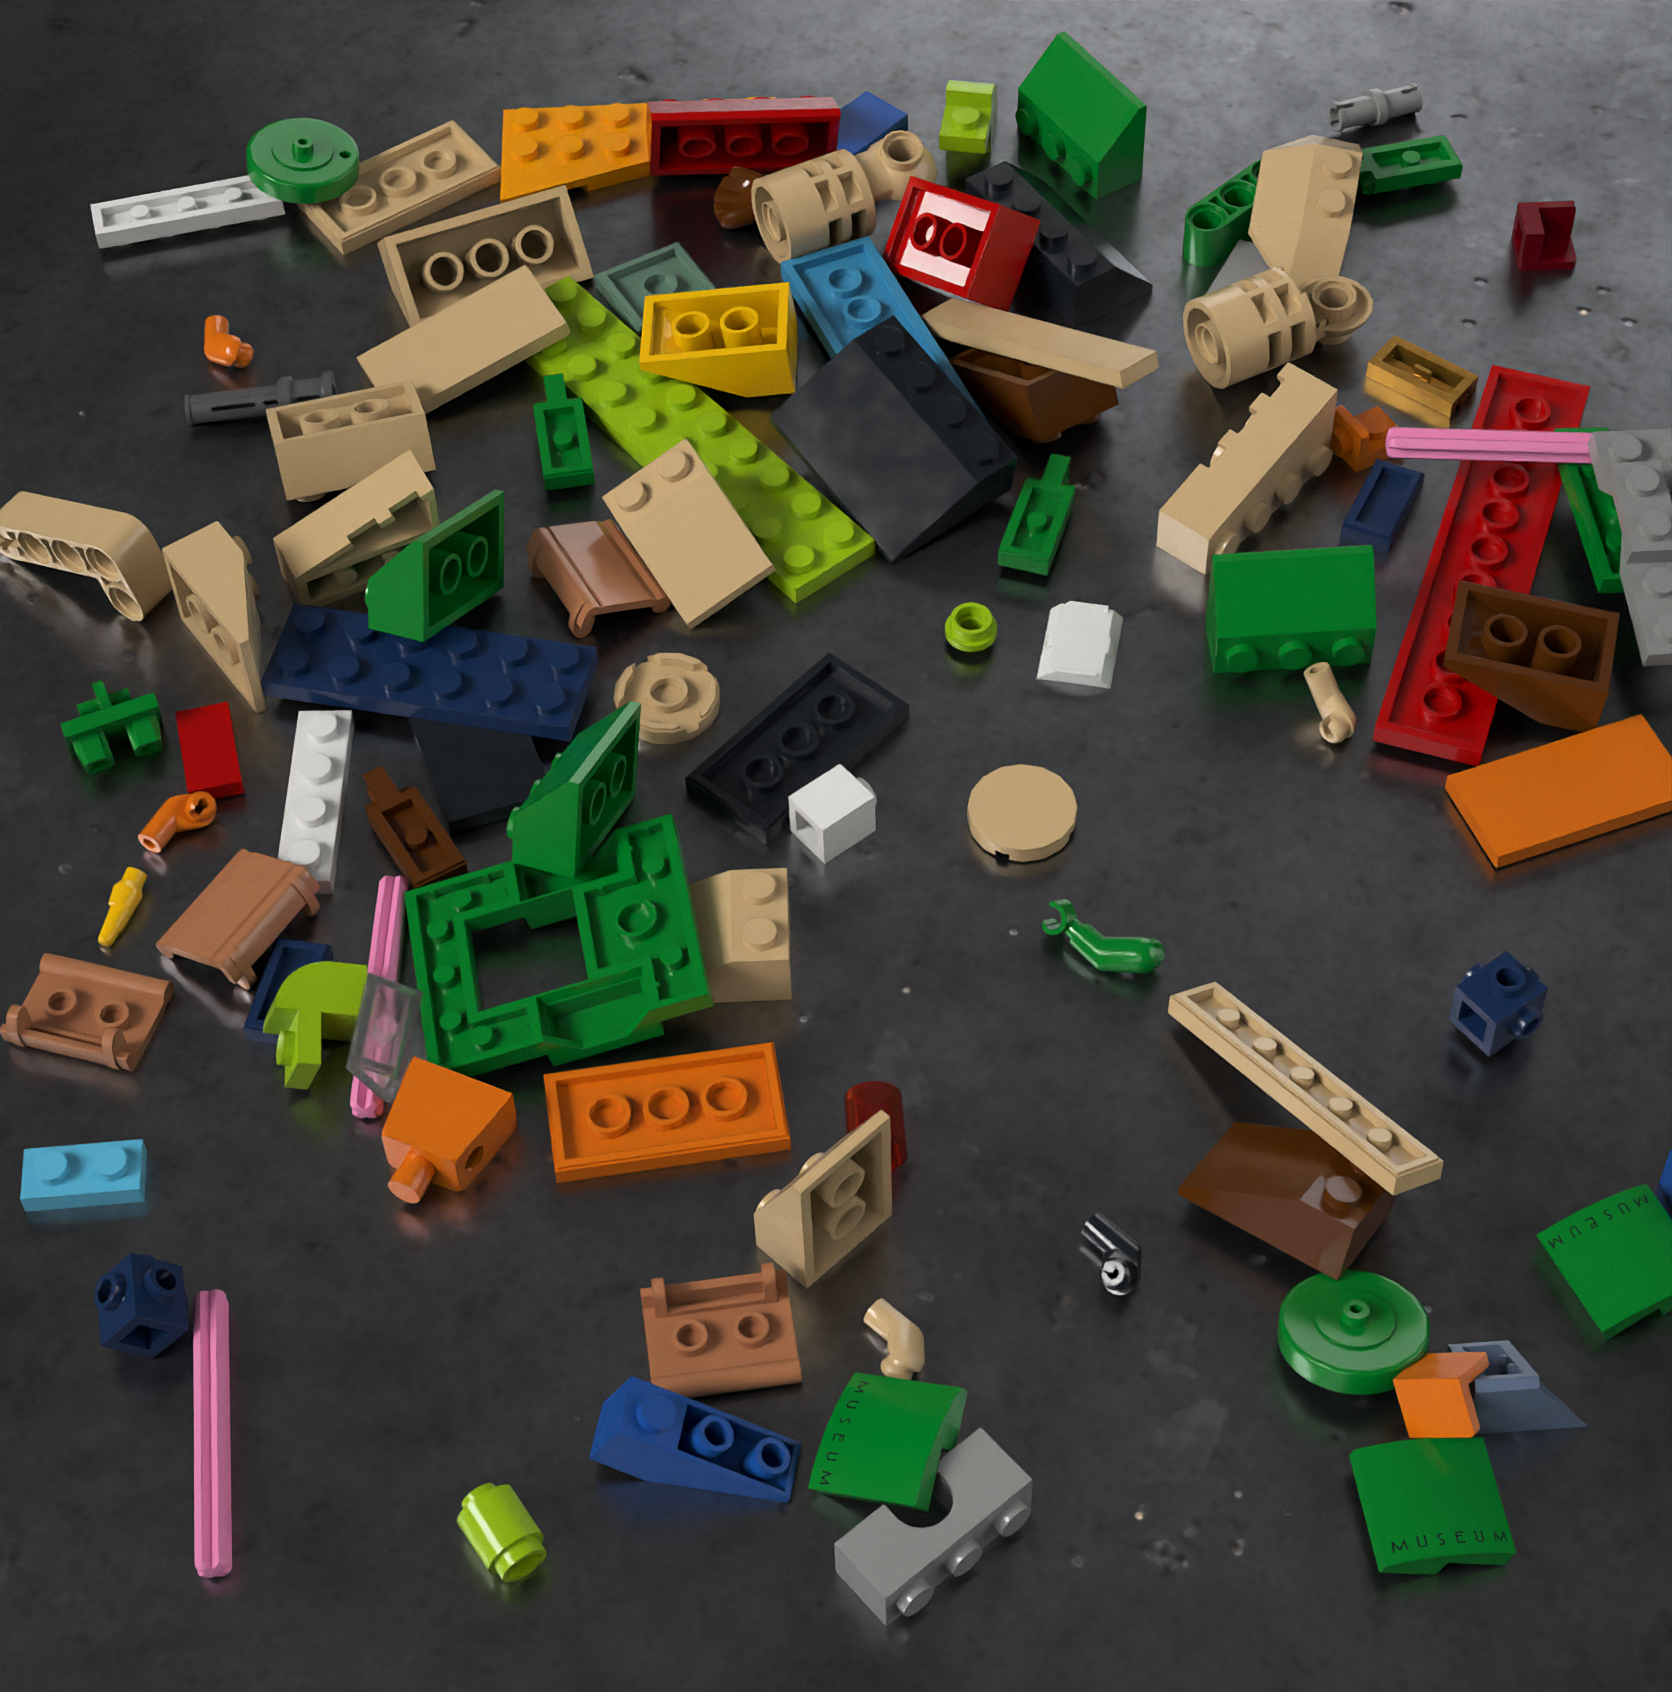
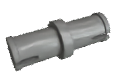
(1374, 107)

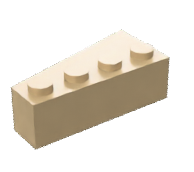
(1251, 471)

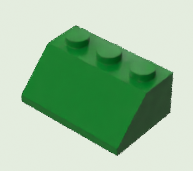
(1083, 118)
(441, 573)
(1291, 608)
(579, 796)

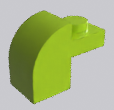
(969, 117)
(311, 1006)

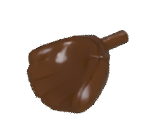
(734, 199)

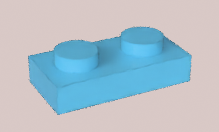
(83, 1175)

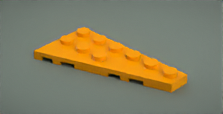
(572, 147)

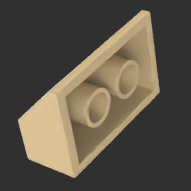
(346, 438)

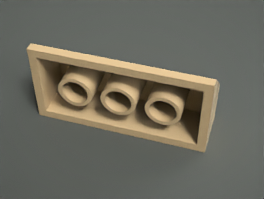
(465, 253)

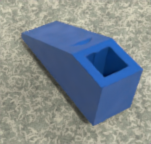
(691, 1444)

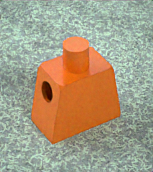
(443, 1129)

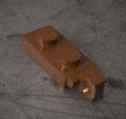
(411, 832)

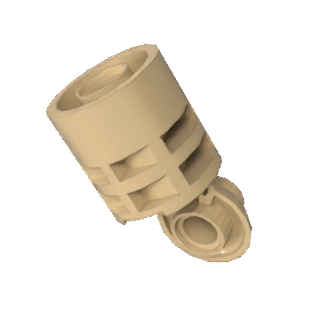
(835, 194)
(1269, 323)

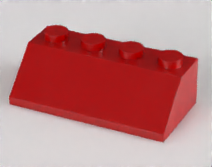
(745, 133)

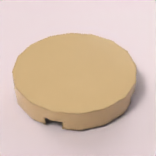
(675, 697)
(1022, 812)

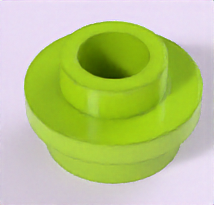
(971, 627)

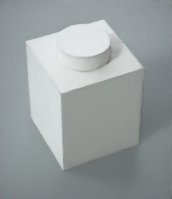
(833, 813)

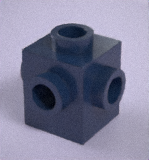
(1498, 1003)
(141, 1305)

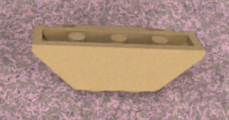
(1305, 205)

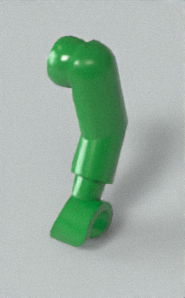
(1105, 953)

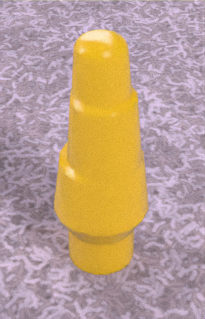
(123, 903)

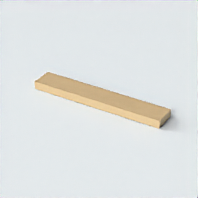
(1041, 343)
(1306, 1088)

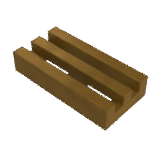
(1417, 381)

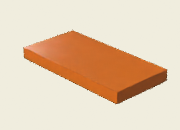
(1565, 790)
(666, 1112)

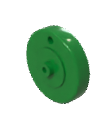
(302, 160)
(1352, 1331)

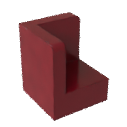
(1543, 235)

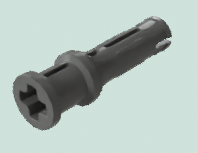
(205, 409)

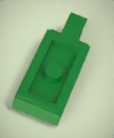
(1408, 165)
(562, 437)
(1039, 519)

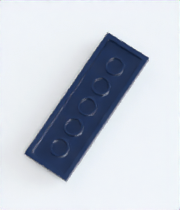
(449, 678)

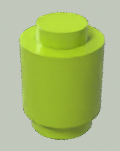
(502, 1531)

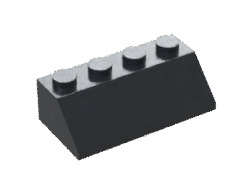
(1069, 258)

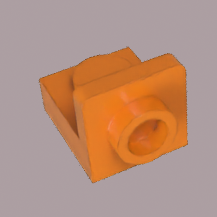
(1360, 437)

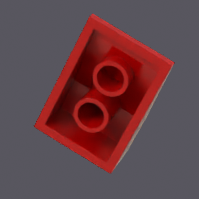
(960, 243)

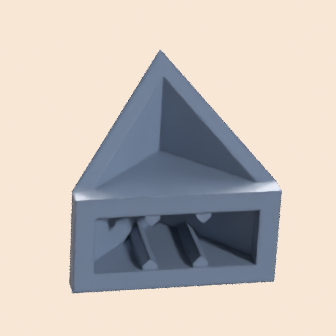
(1510, 1393)

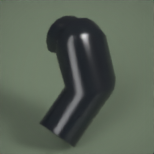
(1120, 1254)

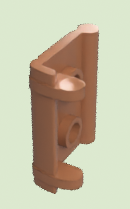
(593, 571)
(241, 914)
(89, 1012)
(721, 1334)

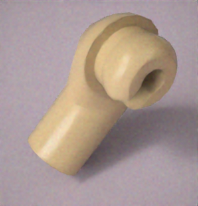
(1336, 714)
(903, 1340)

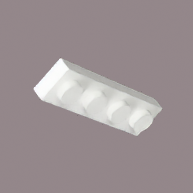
(181, 211)
(317, 793)

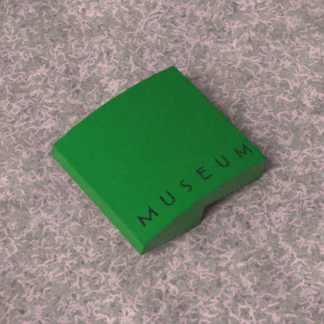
(1616, 1257)
(887, 1440)
(1431, 1504)

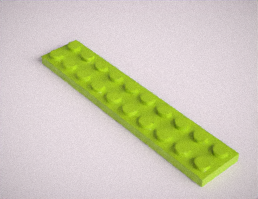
(651, 413)

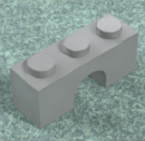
(900, 1564)

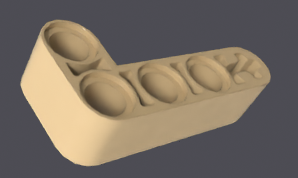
(88, 543)

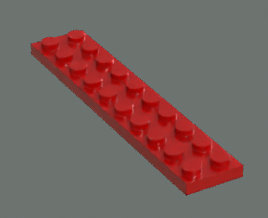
(1488, 538)

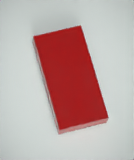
(210, 750)

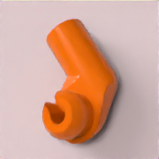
(225, 348)
(177, 815)

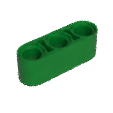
(1220, 219)

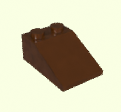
(1031, 397)
(1534, 653)
(1291, 1194)

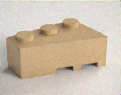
(357, 533)

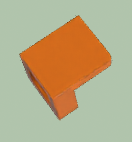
(1437, 1394)

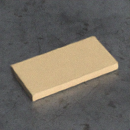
(405, 187)
(469, 340)

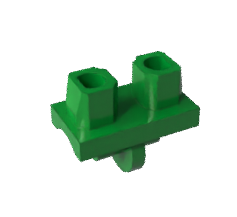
(109, 720)

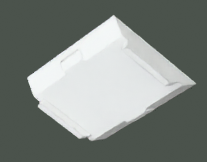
(1081, 644)

